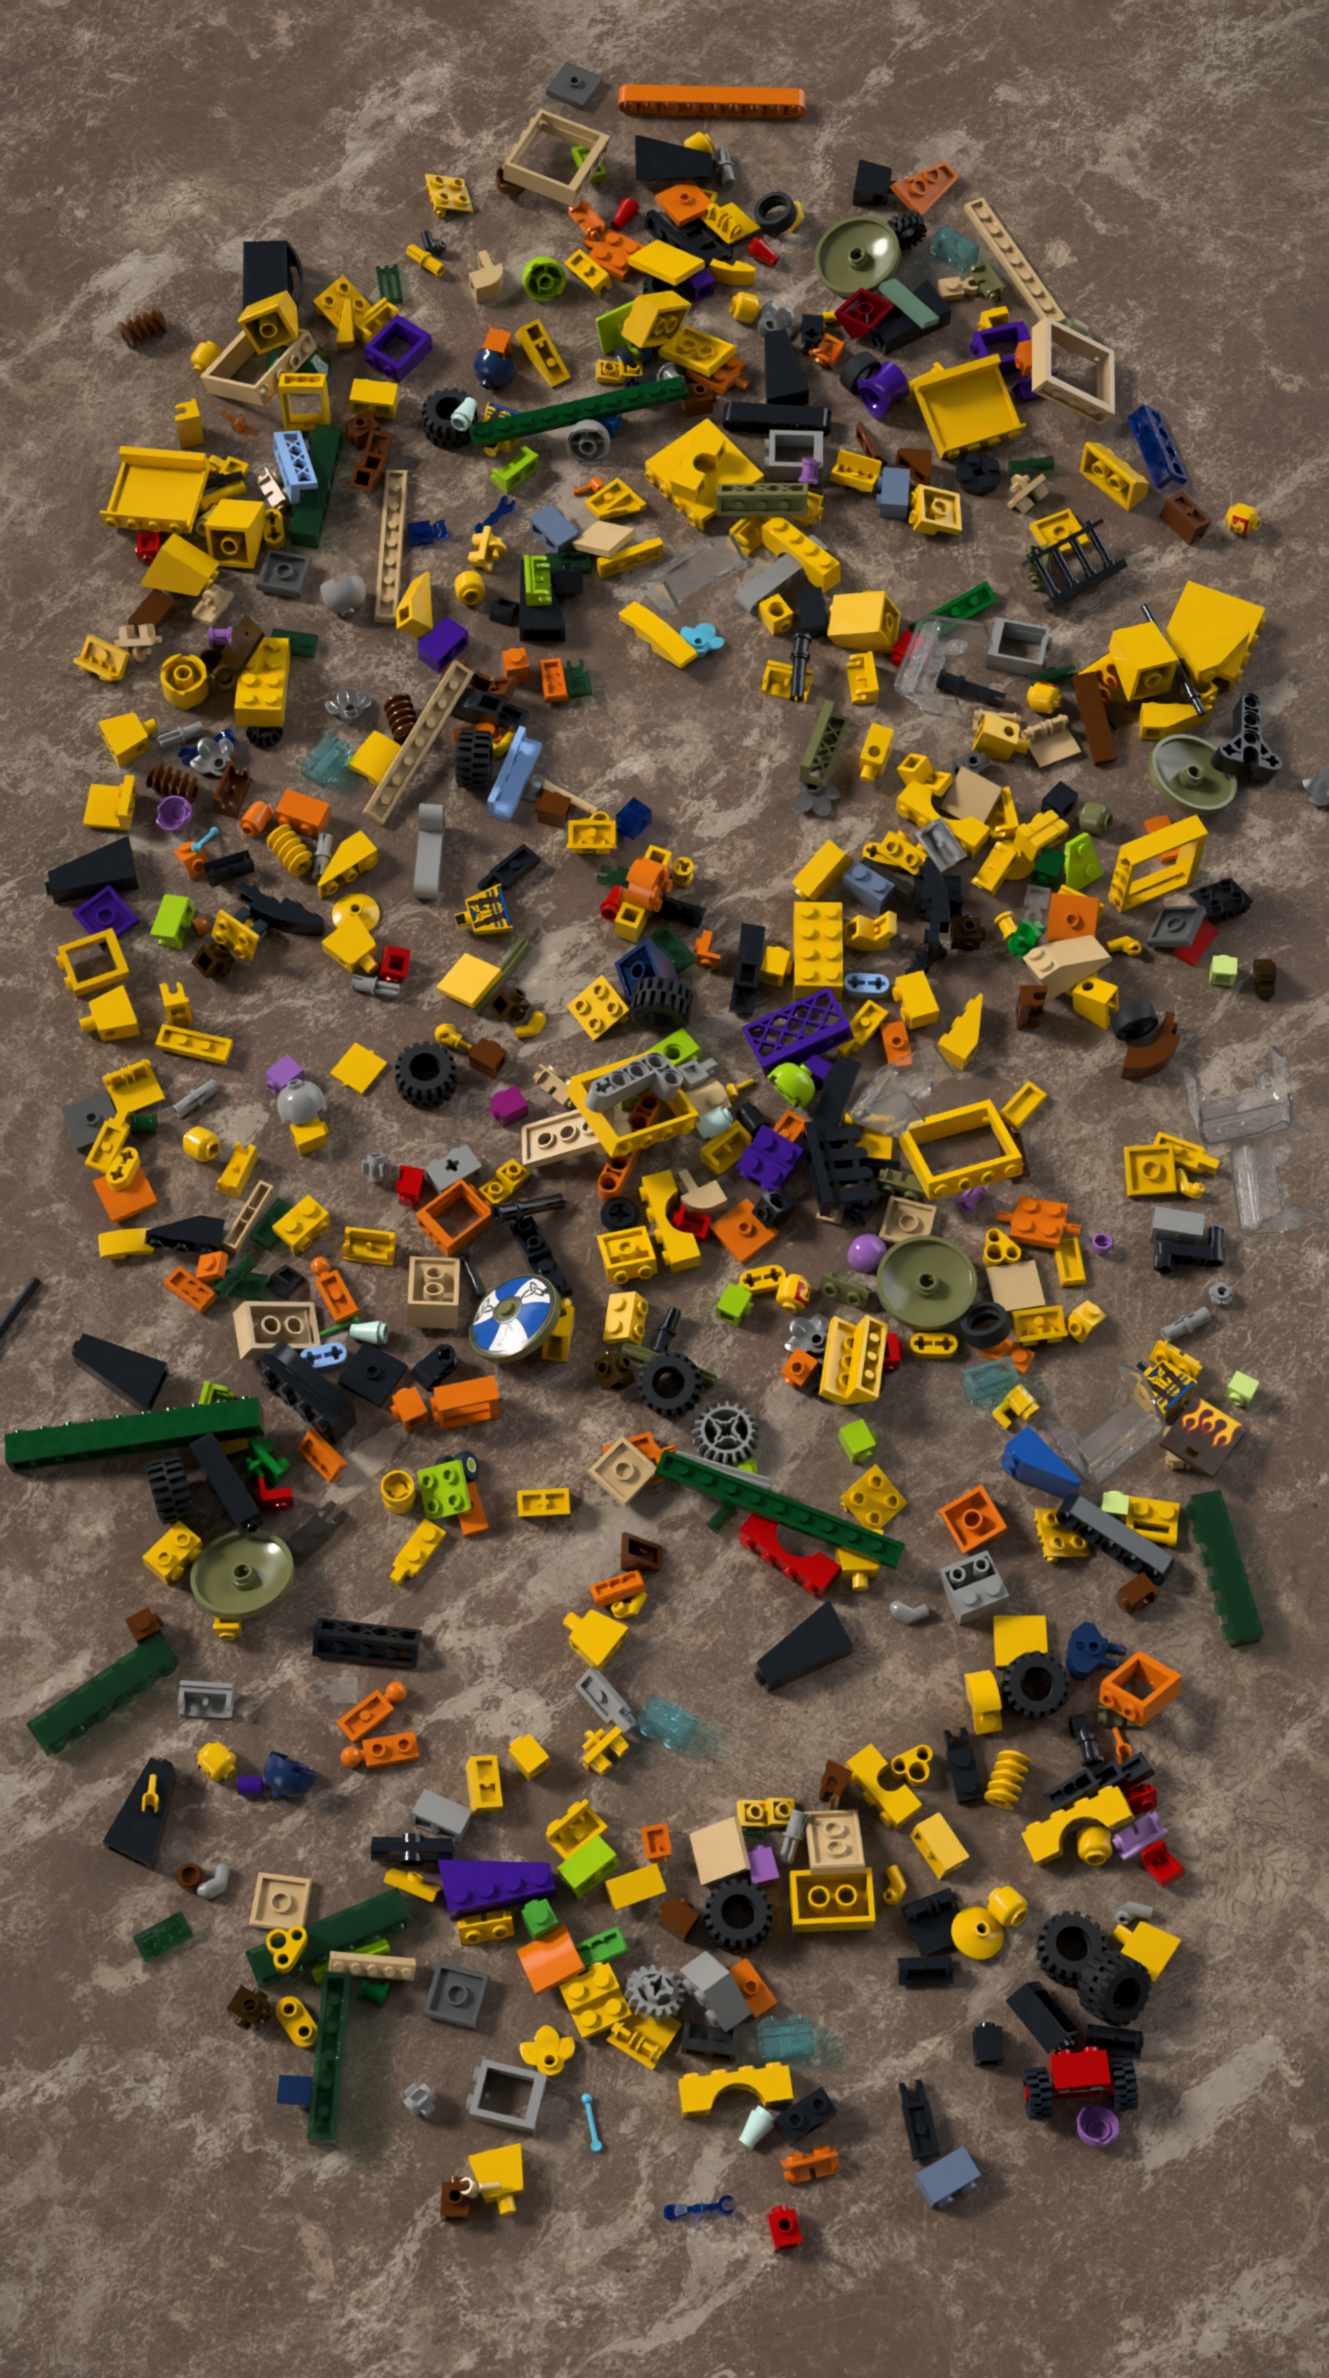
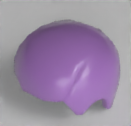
(174, 813)
(866, 1252)
(1097, 2126)

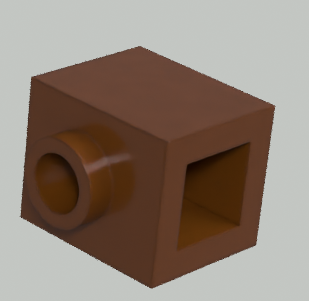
(699, 399)
(359, 428)
(553, 809)
(487, 1057)
(144, 1625)
(677, 1918)

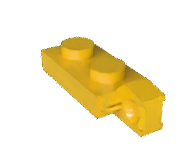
(863, 1027)
(109, 1141)
(1189, 1155)
(417, 1551)

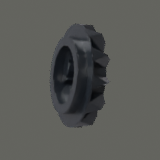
(265, 739)
(611, 1208)

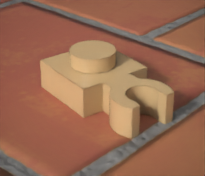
(954, 288)

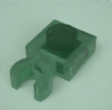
(578, 681)
(615, 878)

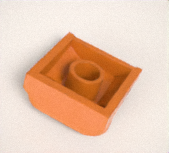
(973, 1519)

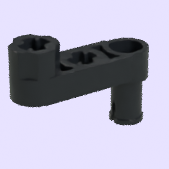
(1169, 1254)

